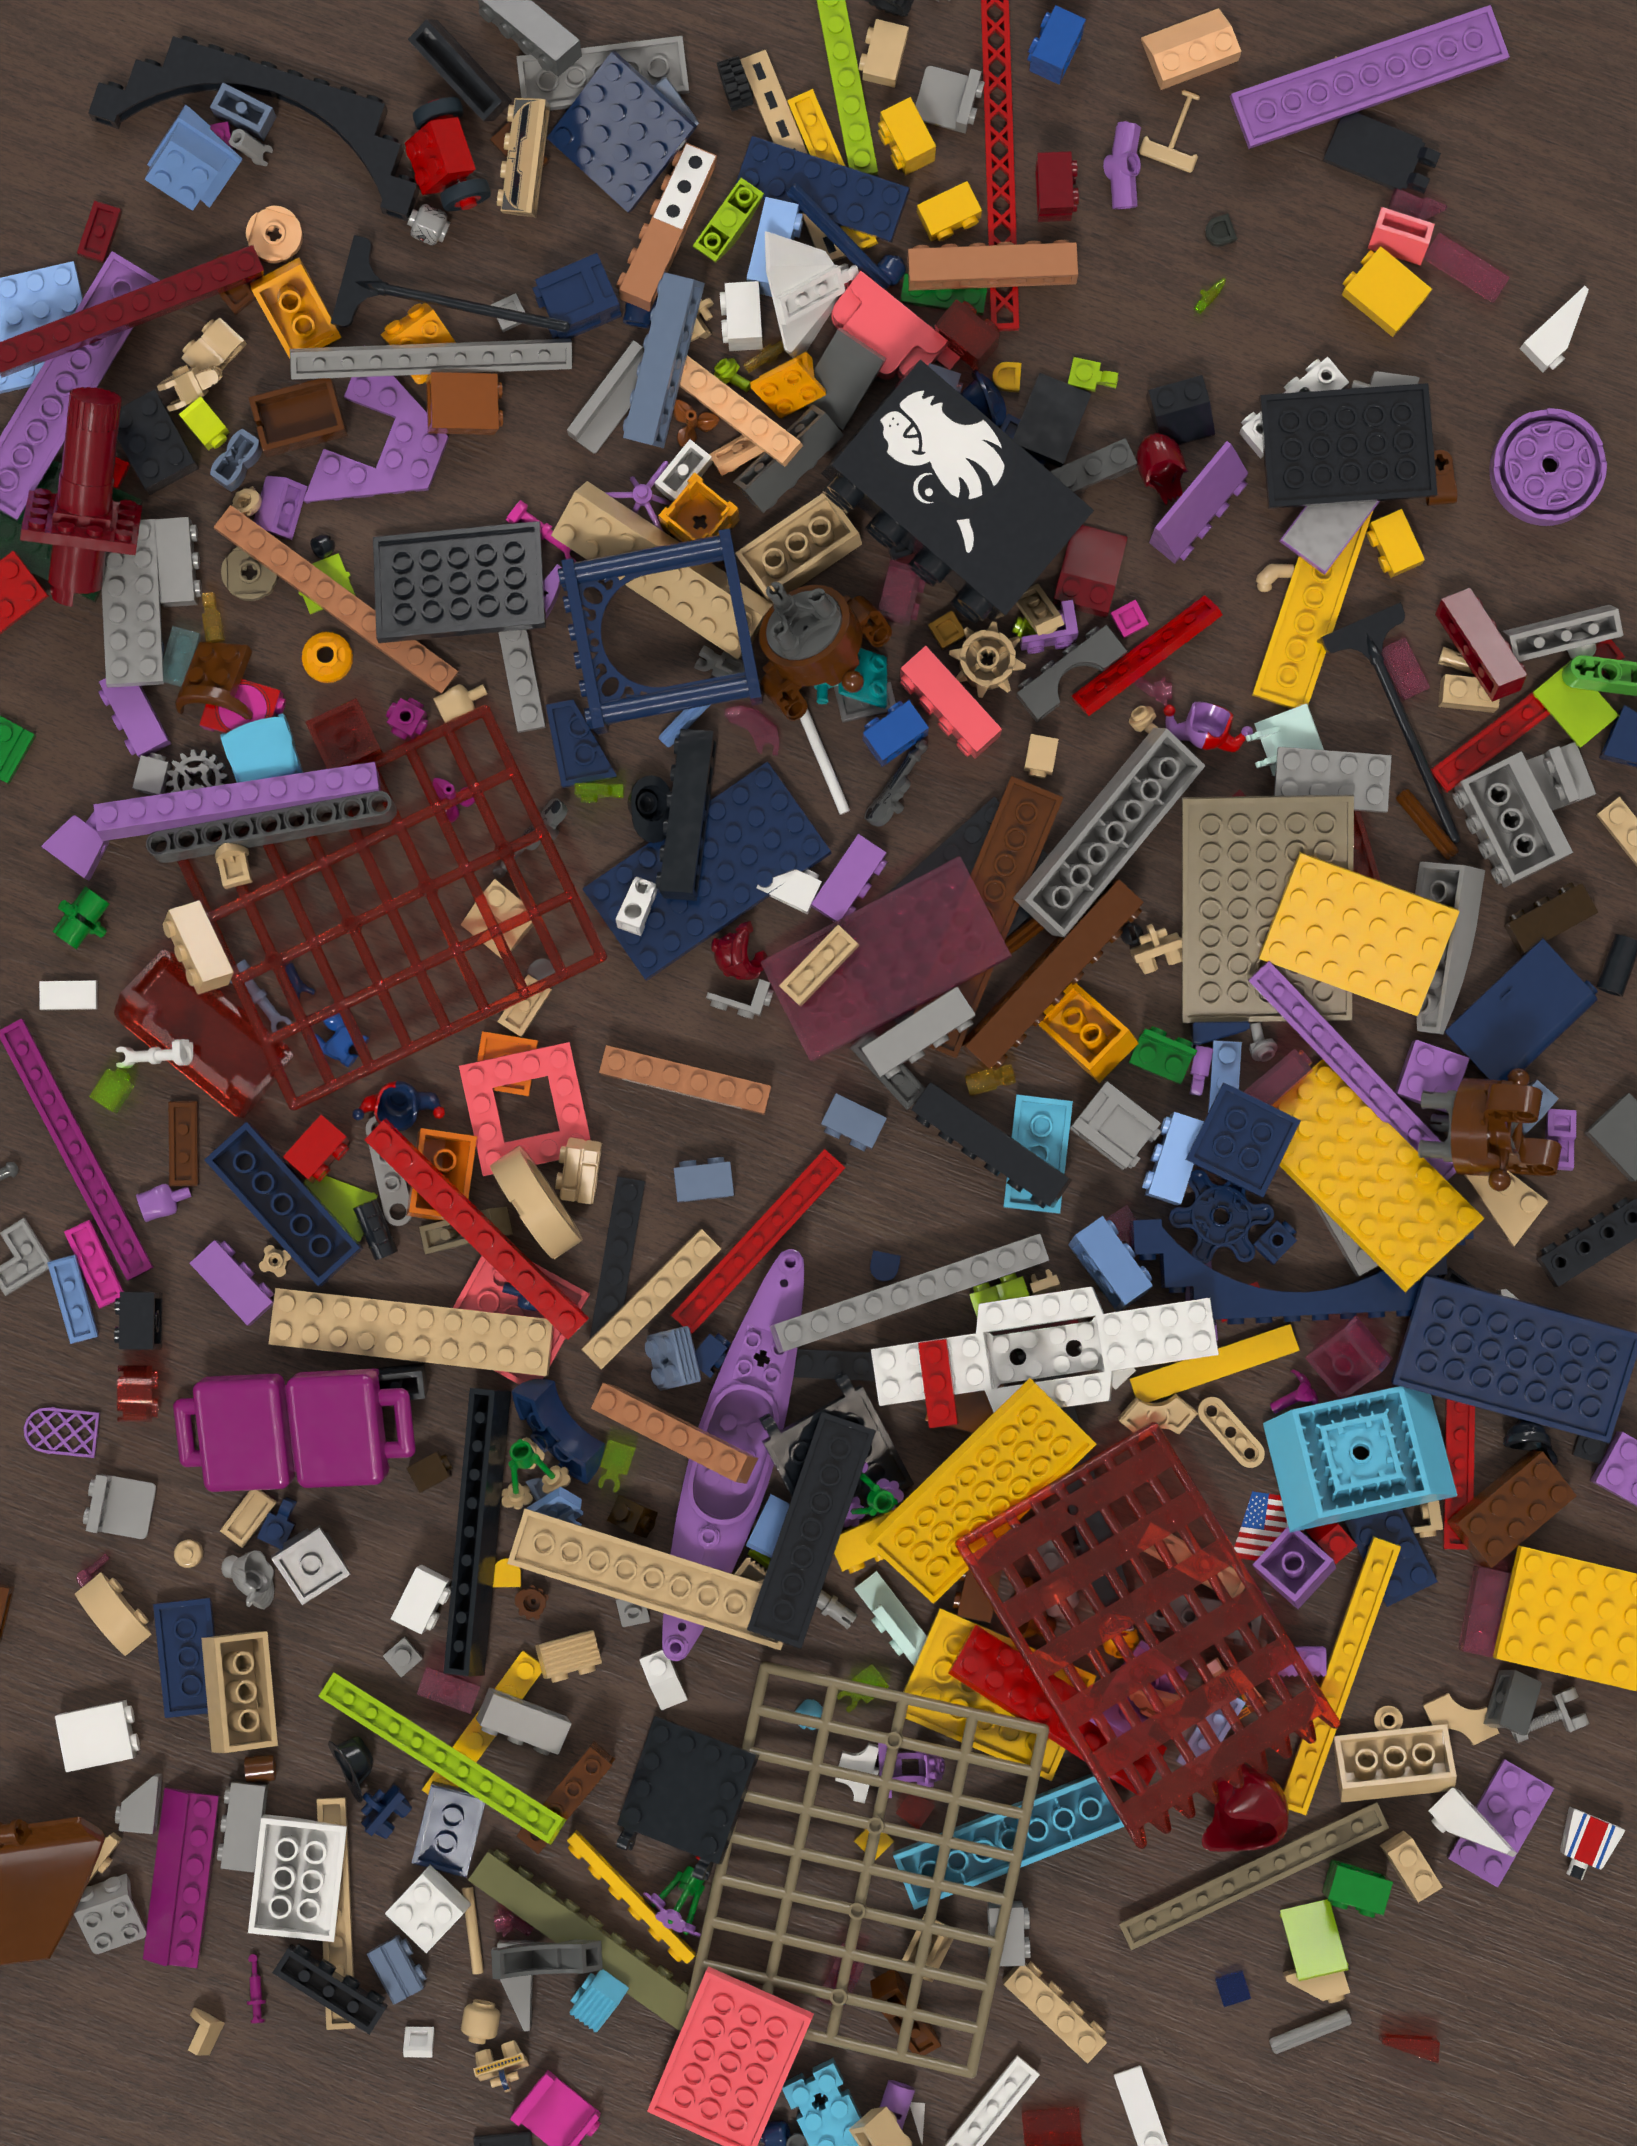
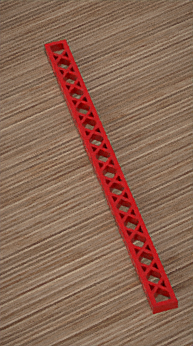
(1008, 144)

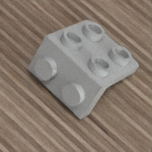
(949, 98)
(120, 1506)
(109, 1915)

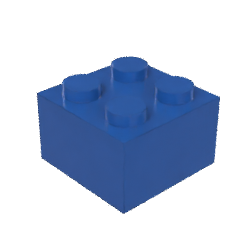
(1055, 48)
(895, 732)

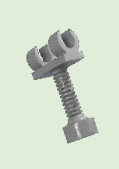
(1560, 1713)

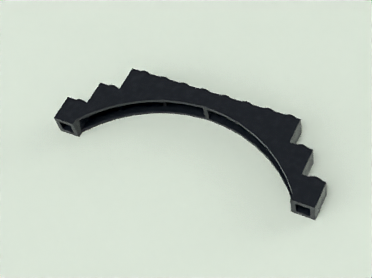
(201, 68)

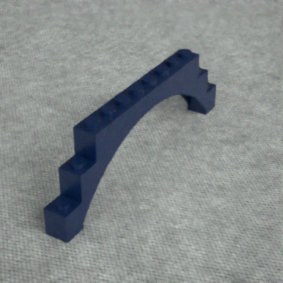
(1239, 1300)

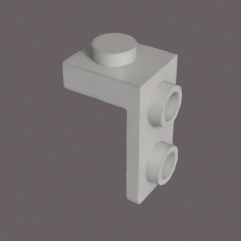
(762, 997)

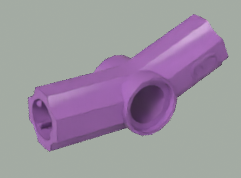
(1124, 165)

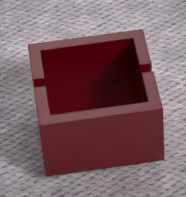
(1054, 186)

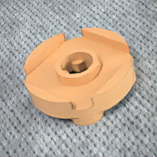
(267, 220)

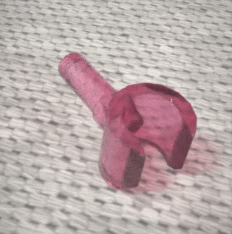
(85, 1576)

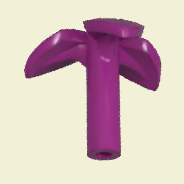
(446, 790)
(1303, 1393)

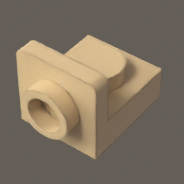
(1432, 1513)

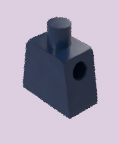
(1622, 739)

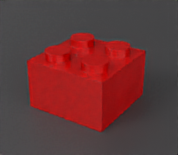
(317, 1150)

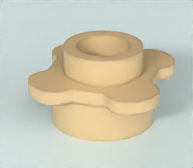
(268, 1265)

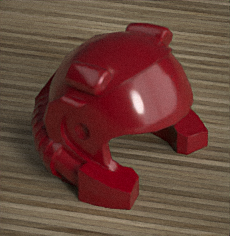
(732, 955)

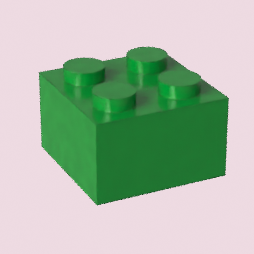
(1357, 1887)

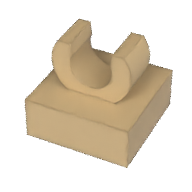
(1048, 1285)

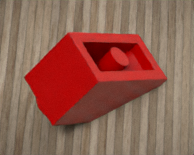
(1332, 1540)

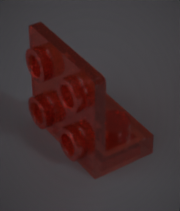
(1052, 2127)

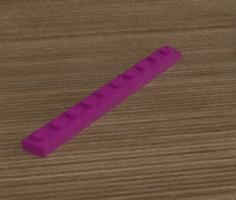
(75, 1150)

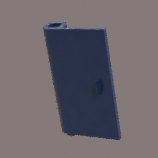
(1522, 1013)

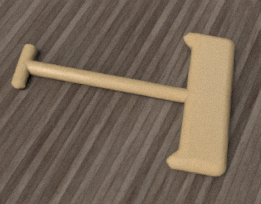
(1168, 154)

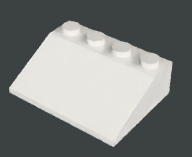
(297, 1878)

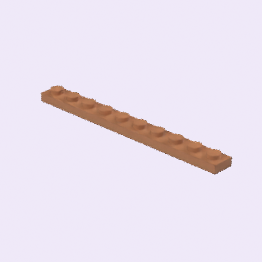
(331, 597)

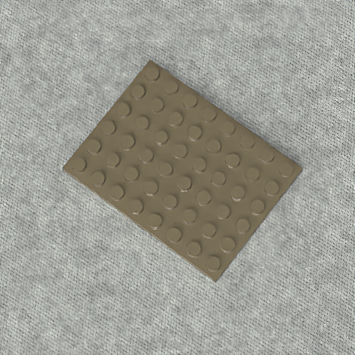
(1232, 882)

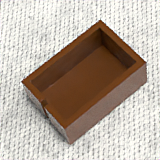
(298, 416)

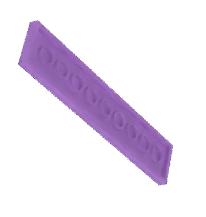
(1369, 76)
(40, 420)

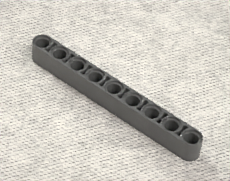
(284, 831)

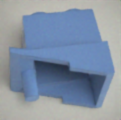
(191, 161)

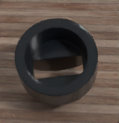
(322, 545)
(1126, 936)

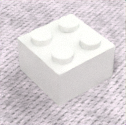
(743, 314)
(421, 1600)
(428, 1908)

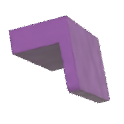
(280, 506)

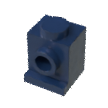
(1265, 1245)
(712, 1353)

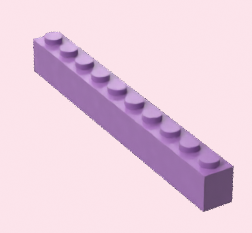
(214, 803)

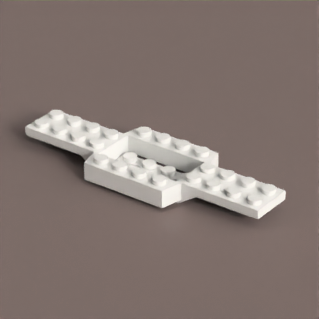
(1108, 1344)

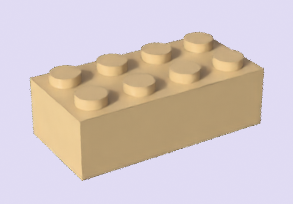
(239, 1692)

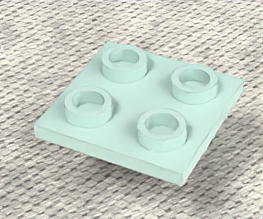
(1288, 729)

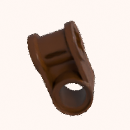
(1445, 481)

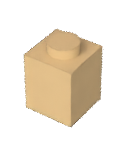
(1040, 756)

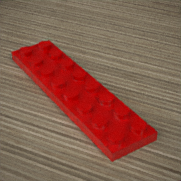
(1006, 1680)

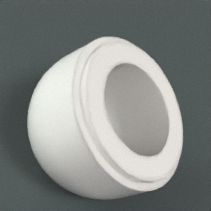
(1587, 650)

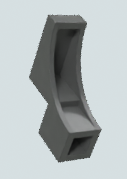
(547, 1958)

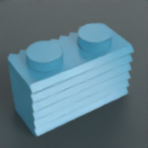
(598, 1999)

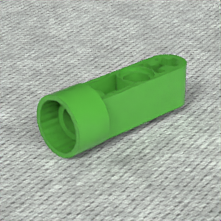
(1618, 670)

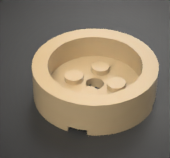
(536, 1202)

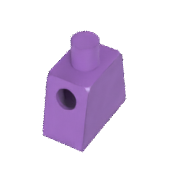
(78, 845)

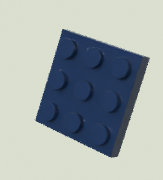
(1243, 1140)

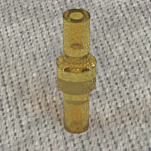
(768, 354)

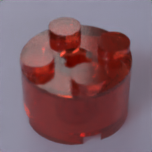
(136, 1393)

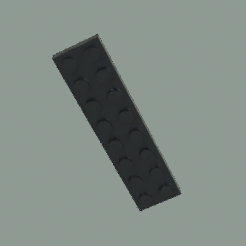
(811, 1530)

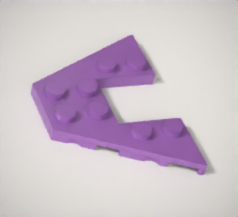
(406, 460)

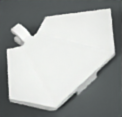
(802, 289)

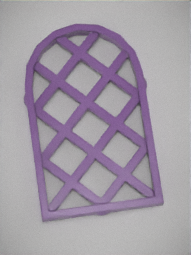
(94, 1434)

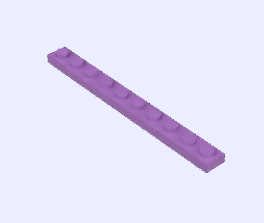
(1344, 1060)

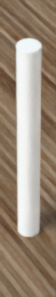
(824, 763)

